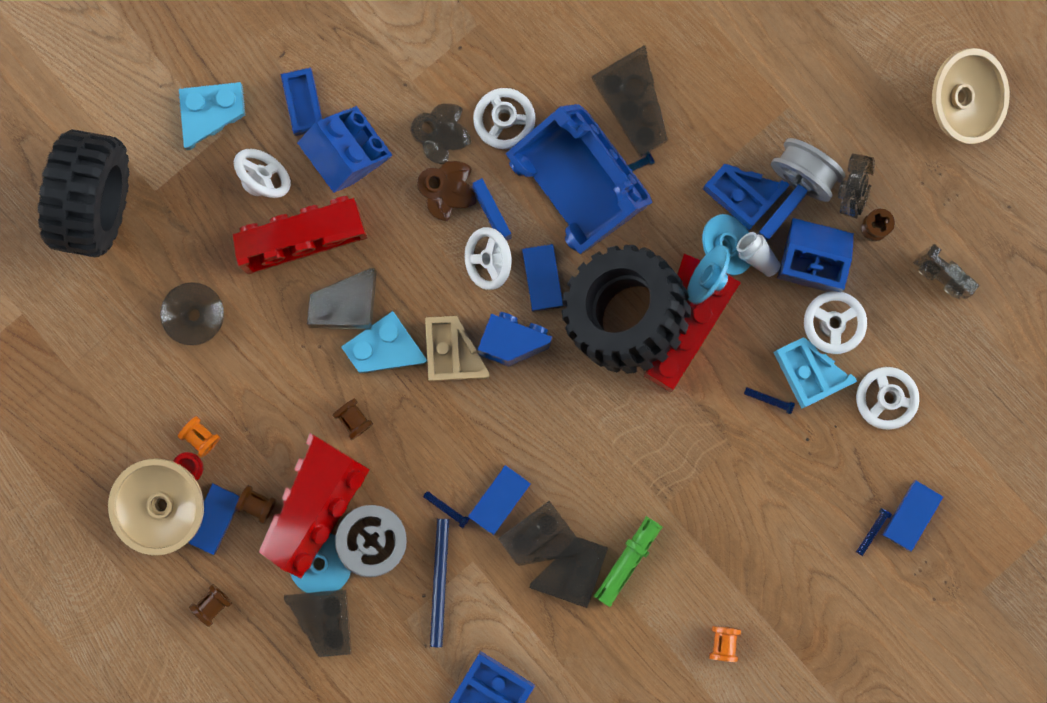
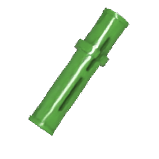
(626, 564)

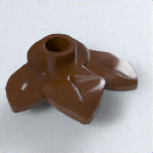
(451, 189)

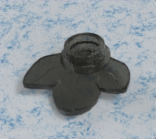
(445, 132)

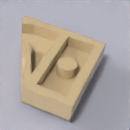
(451, 351)

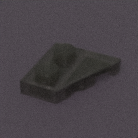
(956, 281)
(573, 576)
(324, 620)

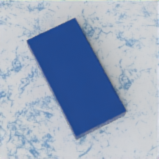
(301, 99)
(490, 208)
(783, 212)
(542, 277)
(499, 500)
(912, 515)
(217, 516)

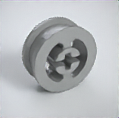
(808, 167)
(388, 522)

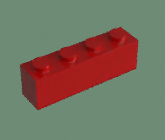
(299, 235)
(700, 324)
(312, 506)

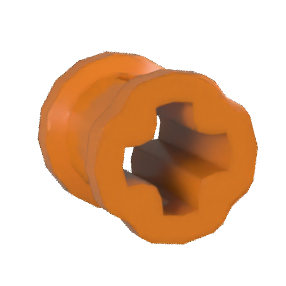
(189, 434)
(725, 644)

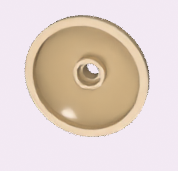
(970, 96)
(136, 511)

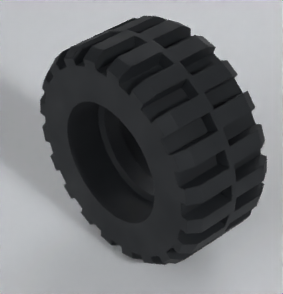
(83, 193)
(600, 283)

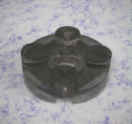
(856, 190)

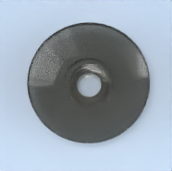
(181, 302)

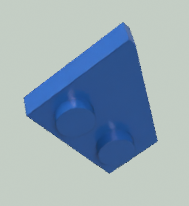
(744, 193)
(492, 683)

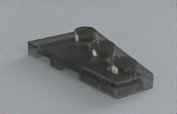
(632, 99)

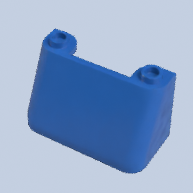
(580, 175)

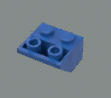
(344, 148)
(816, 256)
(510, 342)

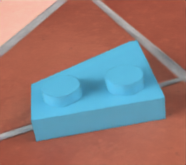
(208, 110)

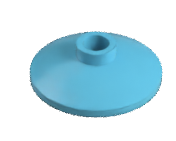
(726, 231)
(709, 275)
(331, 577)

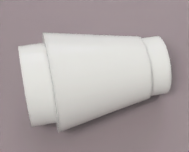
(757, 253)

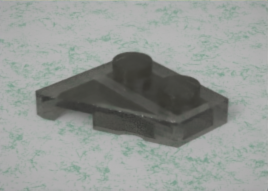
(345, 303)
(541, 538)

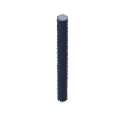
(439, 583)

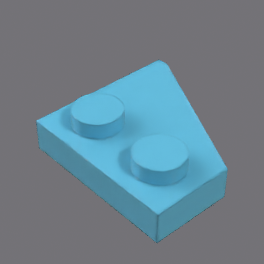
(383, 347)
(810, 372)

